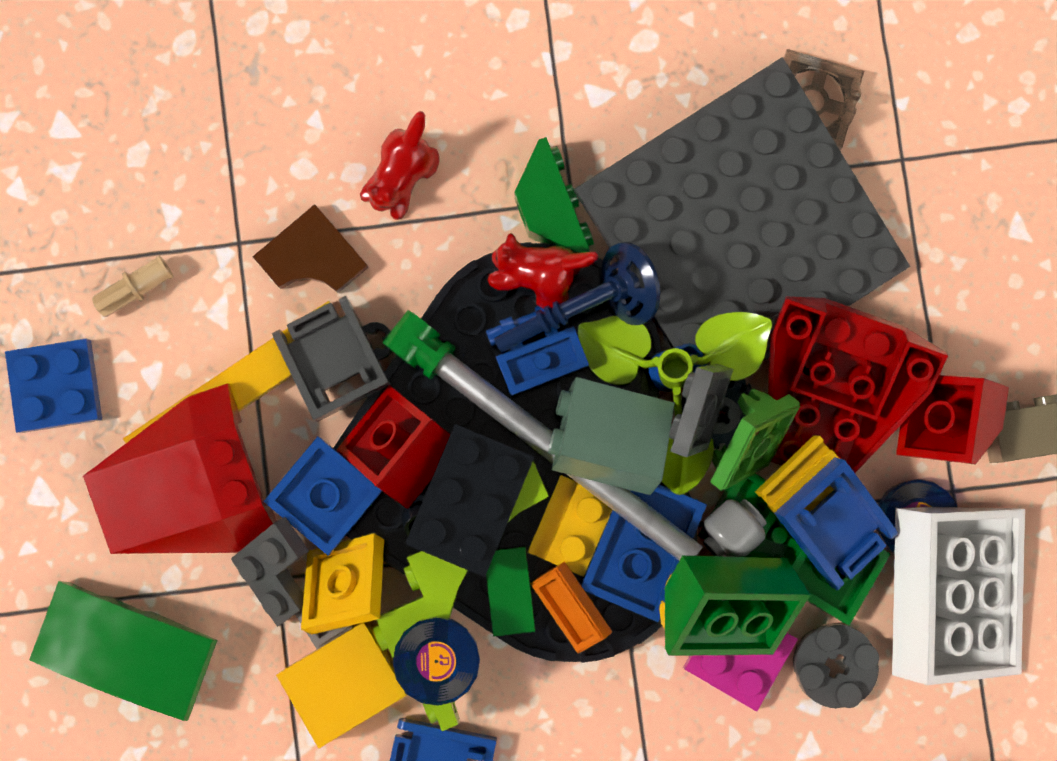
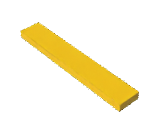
(248, 377)

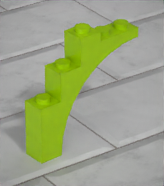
(439, 586)

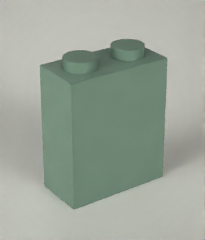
(611, 436)

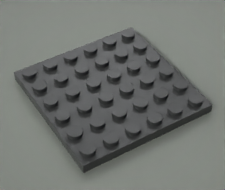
(744, 210)

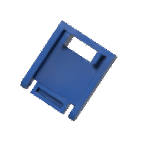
(840, 526)
(433, 744)

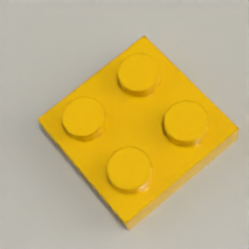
(344, 585)

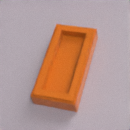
(571, 607)

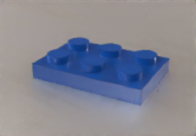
(631, 566)

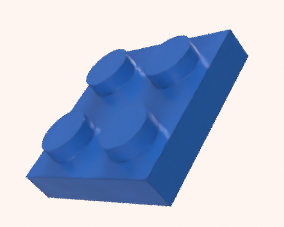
(53, 385)
(323, 496)

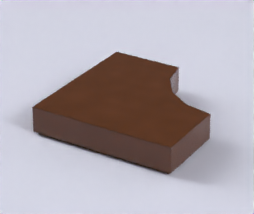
(311, 251)

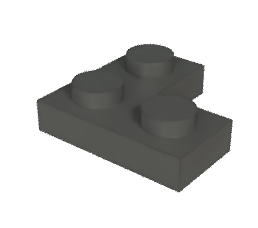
(265, 570)

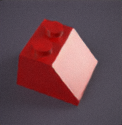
(955, 420)
(396, 447)

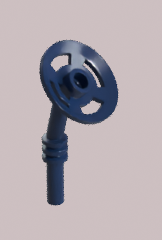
(613, 290)

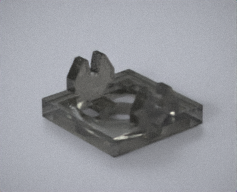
(845, 76)

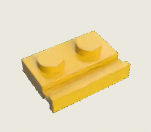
(796, 473)
(570, 526)

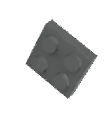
(705, 396)

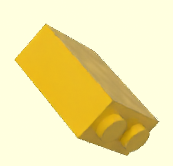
(342, 684)

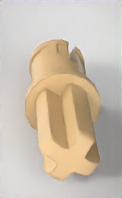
(132, 287)

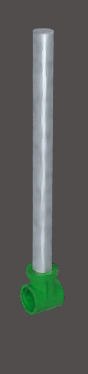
(419, 345)

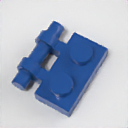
(538, 361)

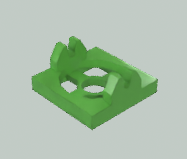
(748, 452)

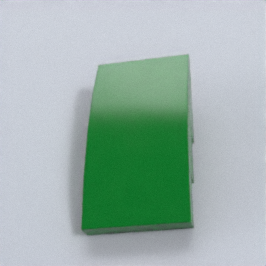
(778, 543)
(123, 650)

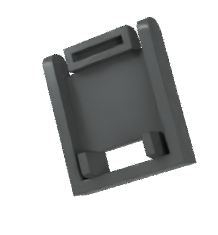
(328, 353)

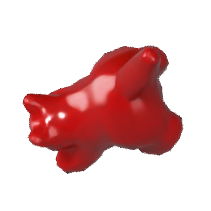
(403, 163)
(541, 269)

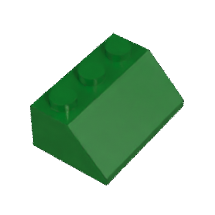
(730, 605)

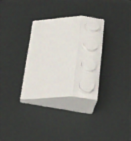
(958, 593)

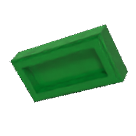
(510, 593)

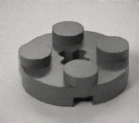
(845, 688)

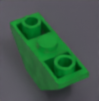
(548, 204)

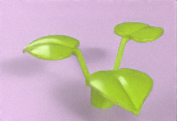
(726, 339)

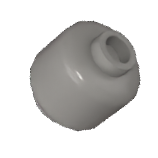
(734, 529)

